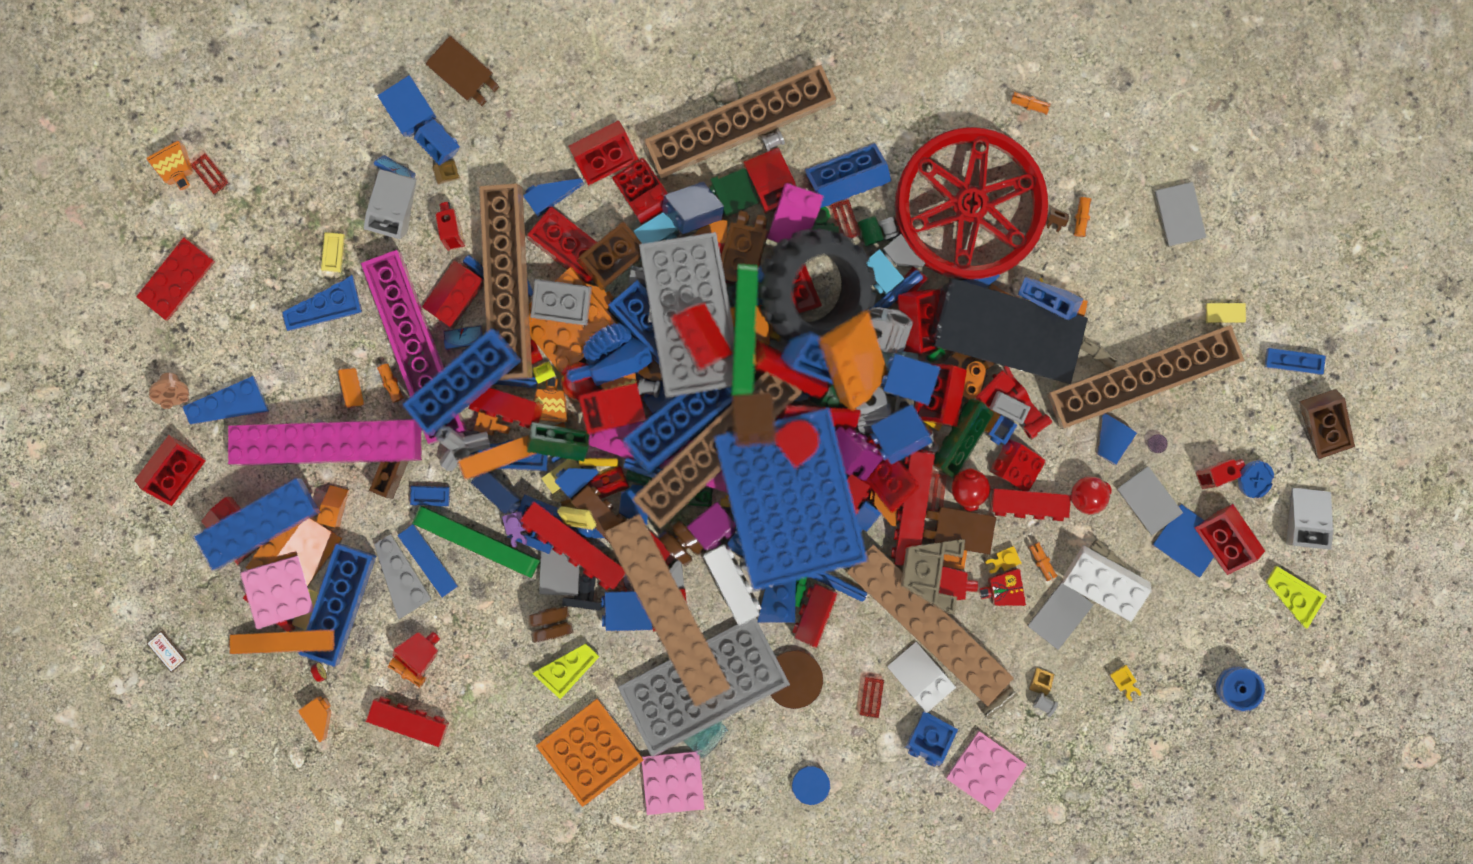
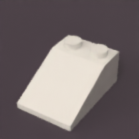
(921, 677)

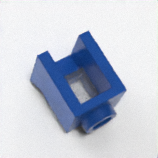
(1002, 430)

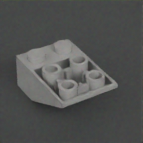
(390, 204)
(1310, 519)

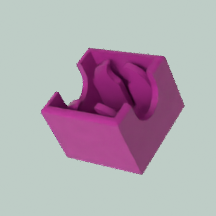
(857, 453)
(712, 527)

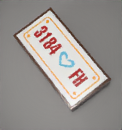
(166, 651)

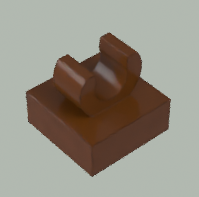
(1057, 217)

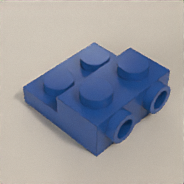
(931, 739)

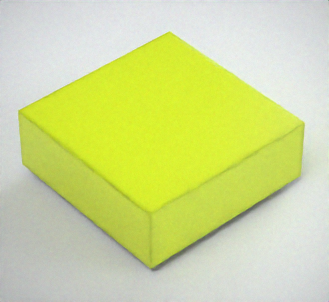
(543, 372)

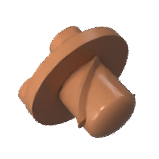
(169, 391)

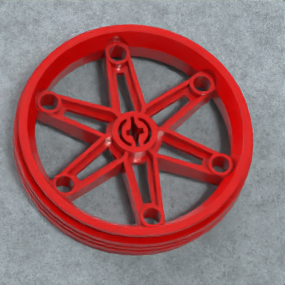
(962, 209)

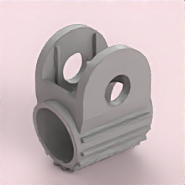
(891, 329)
(872, 414)

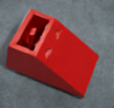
(768, 177)
(641, 190)
(612, 408)

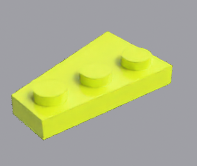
(1296, 595)
(566, 670)

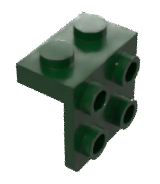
(734, 191)

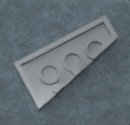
(402, 580)

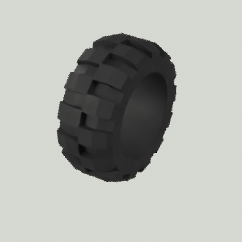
(786, 263)

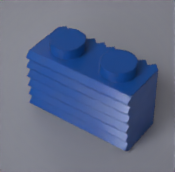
(437, 142)

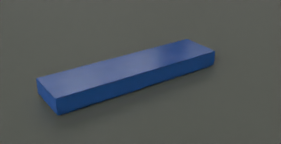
(427, 560)

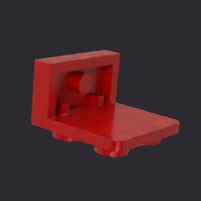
(1018, 465)

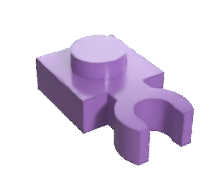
(513, 527)

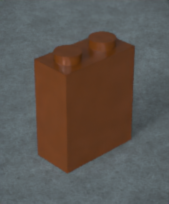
(754, 419)

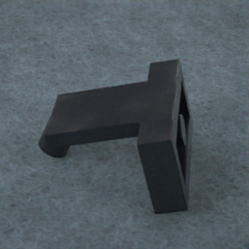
(585, 595)

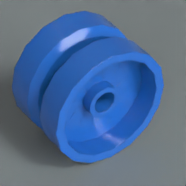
(1251, 687)

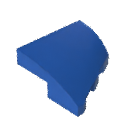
(1114, 439)

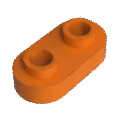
(974, 380)

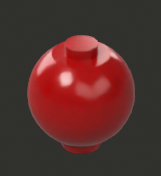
(578, 387)
(970, 489)
(1091, 495)

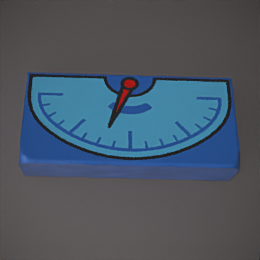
(387, 164)
(462, 337)

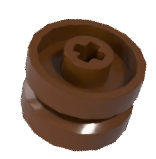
(678, 544)
(550, 624)

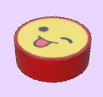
(318, 672)

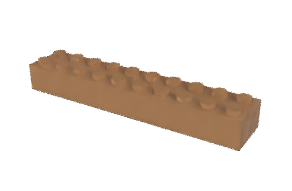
(740, 121)
(506, 271)
(1145, 377)
(701, 460)
(667, 610)
(931, 627)

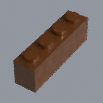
(388, 478)
(601, 510)

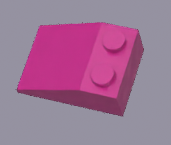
(794, 212)

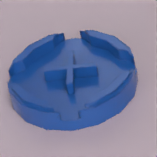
(1256, 479)
(811, 785)

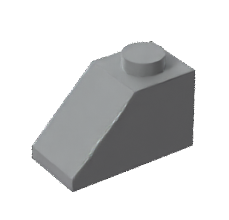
(901, 254)

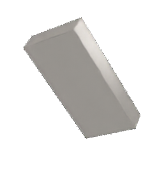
(1009, 407)

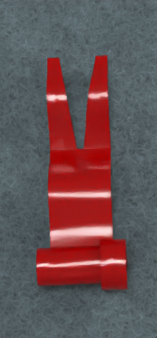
(1034, 420)

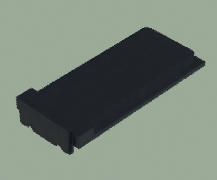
(1007, 331)

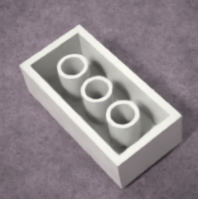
(1107, 583)
(731, 584)

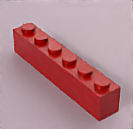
(913, 510)
(573, 546)

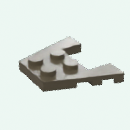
(923, 572)

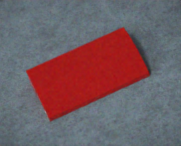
(561, 241)
(770, 361)
(840, 417)

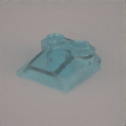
(707, 740)

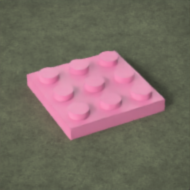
(277, 592)
(986, 771)
(673, 782)

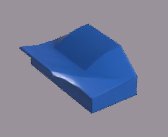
(628, 507)

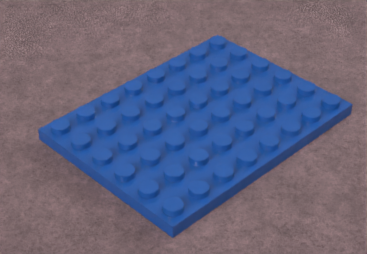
(789, 516)

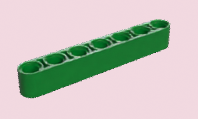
(744, 329)
(475, 541)

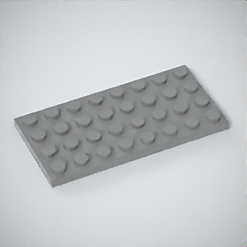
(678, 277)
(665, 709)

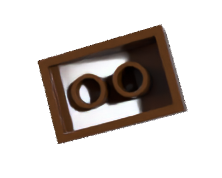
(611, 255)
(1327, 423)

